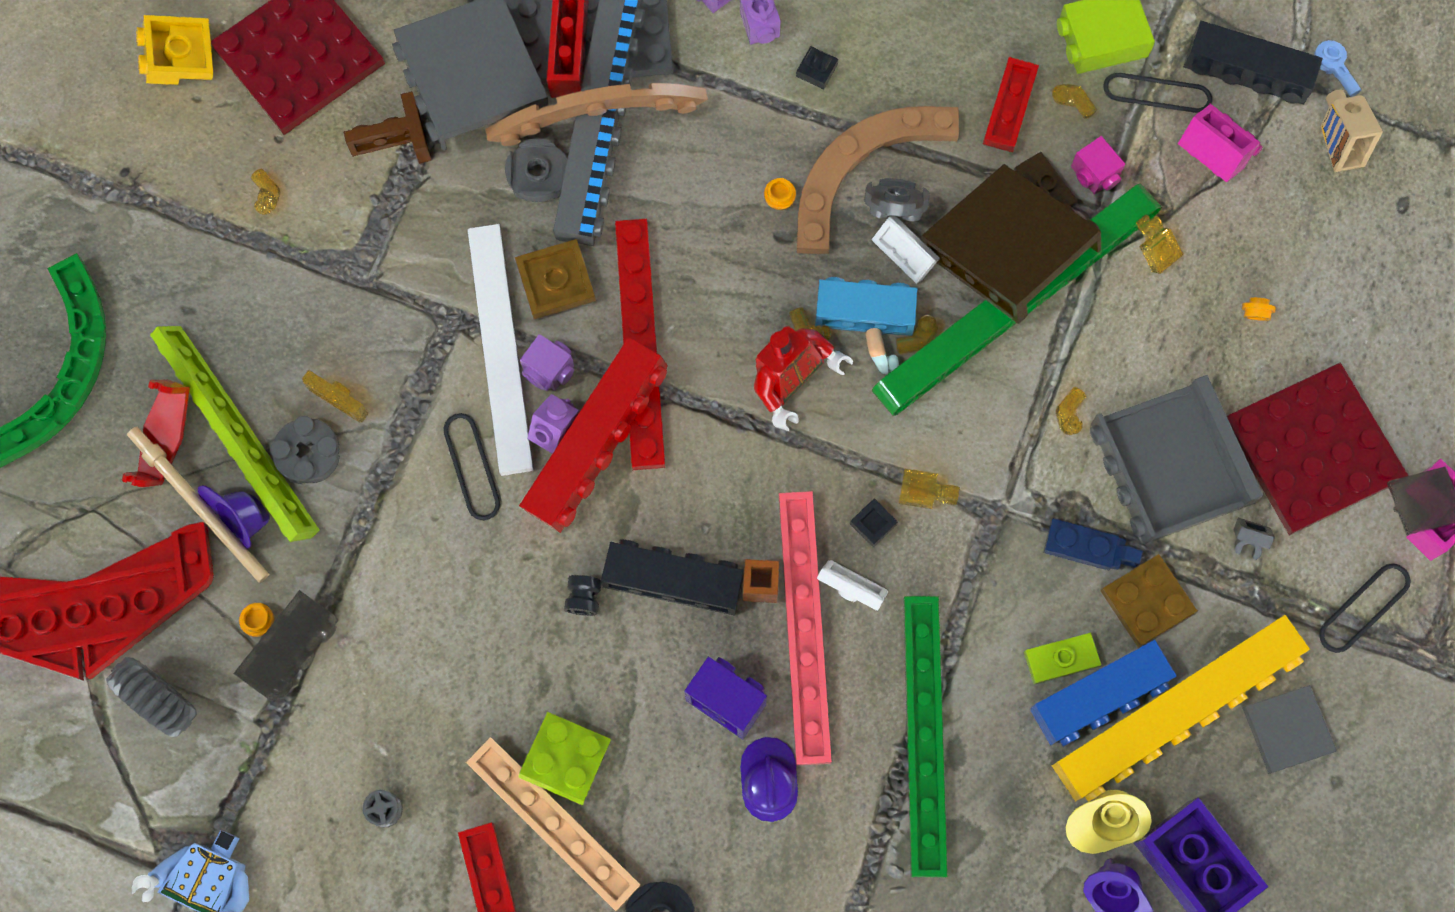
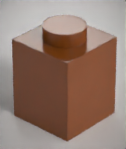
(761, 581)

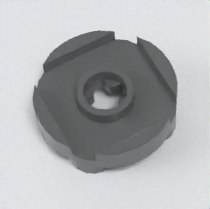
(532, 187)
(896, 198)
(305, 432)

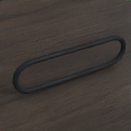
(1156, 80)
(485, 463)
(1375, 618)

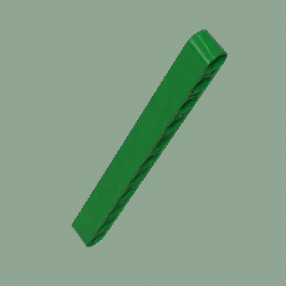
(987, 323)

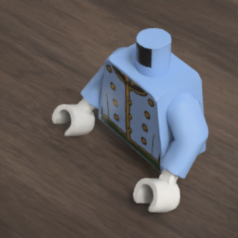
(200, 877)

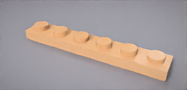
(554, 825)

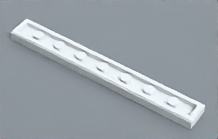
(500, 350)

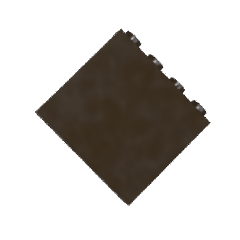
(1010, 240)

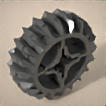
(151, 697)

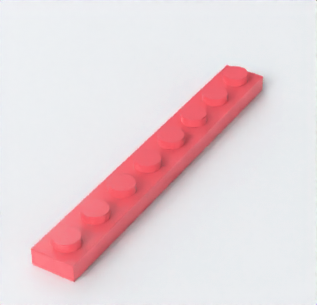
(804, 629)

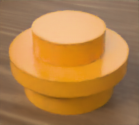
(779, 193)
(1258, 309)
(256, 619)

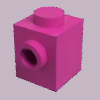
(1098, 166)

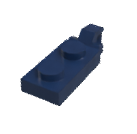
(1089, 546)

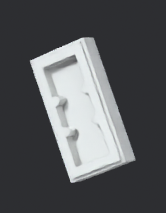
(905, 249)
(852, 586)

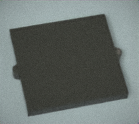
(1424, 500)

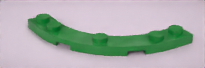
(78, 370)

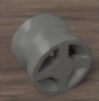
(375, 809)

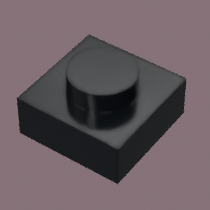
(873, 522)

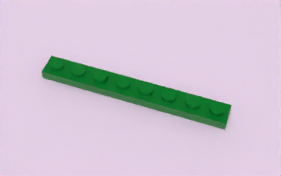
(924, 737)

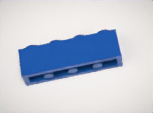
(1102, 693)

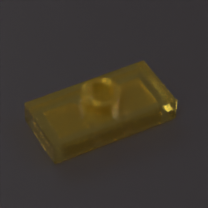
(335, 395)

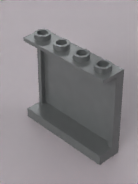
(468, 68)
(1175, 461)

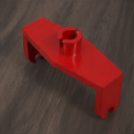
(162, 427)

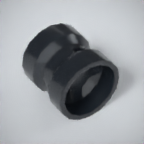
(582, 598)

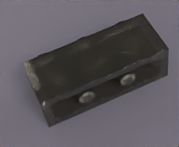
(287, 647)

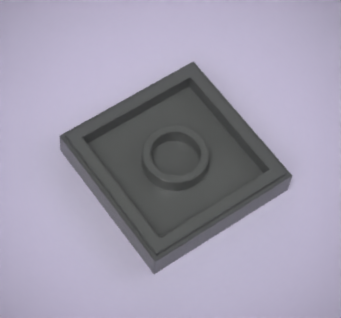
(1289, 729)

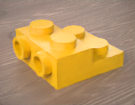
(174, 49)

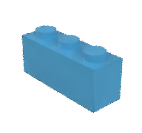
(866, 306)

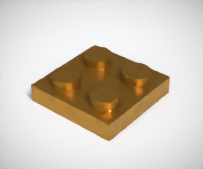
(555, 279)
(1148, 600)

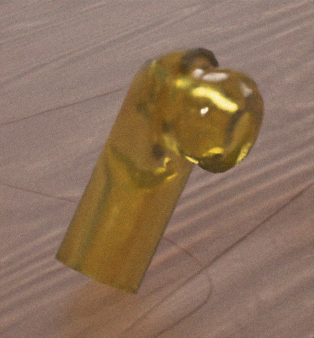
(1074, 96)
(268, 193)
(800, 320)
(921, 337)
(1066, 412)

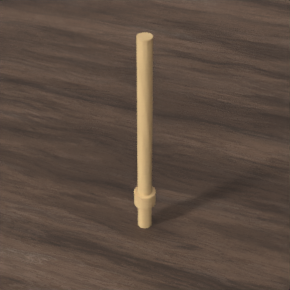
(155, 456)

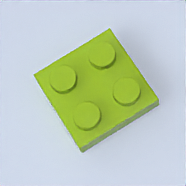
(564, 758)

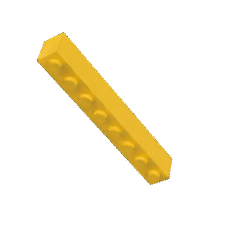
(1180, 708)

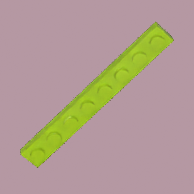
(235, 433)

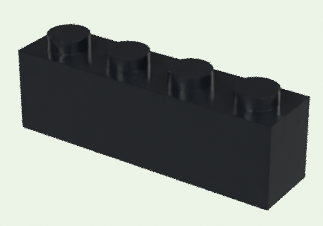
(1252, 63)
(672, 577)

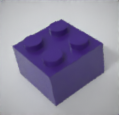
(726, 696)

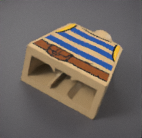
(1349, 131)

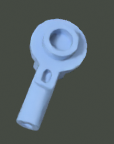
(1333, 63)

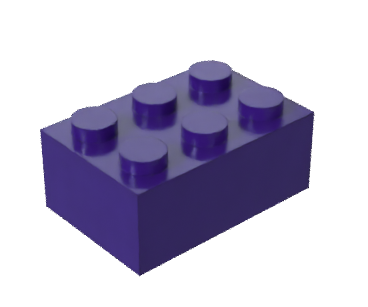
(1200, 861)

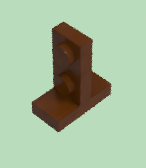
(391, 133)

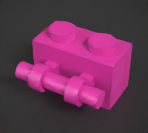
(1219, 143)

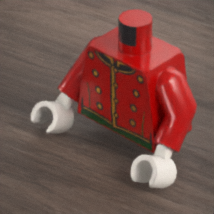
(788, 364)

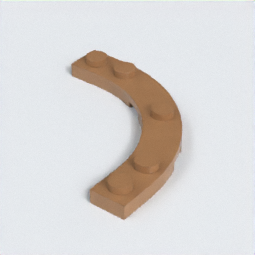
(594, 103)
(851, 148)

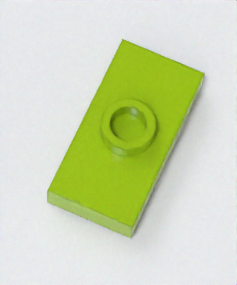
(1062, 658)

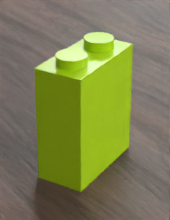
(1104, 33)

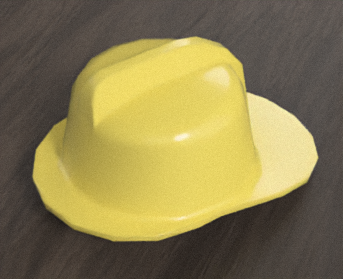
(1108, 822)

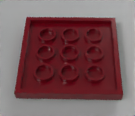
(296, 57)
(1315, 448)

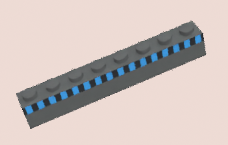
(594, 136)

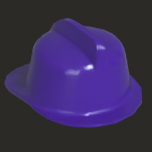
(238, 511)
(769, 779)
(1116, 889)

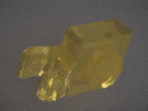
(1160, 245)
(921, 490)

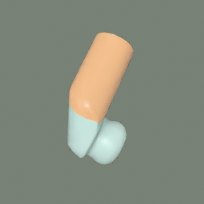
(877, 352)

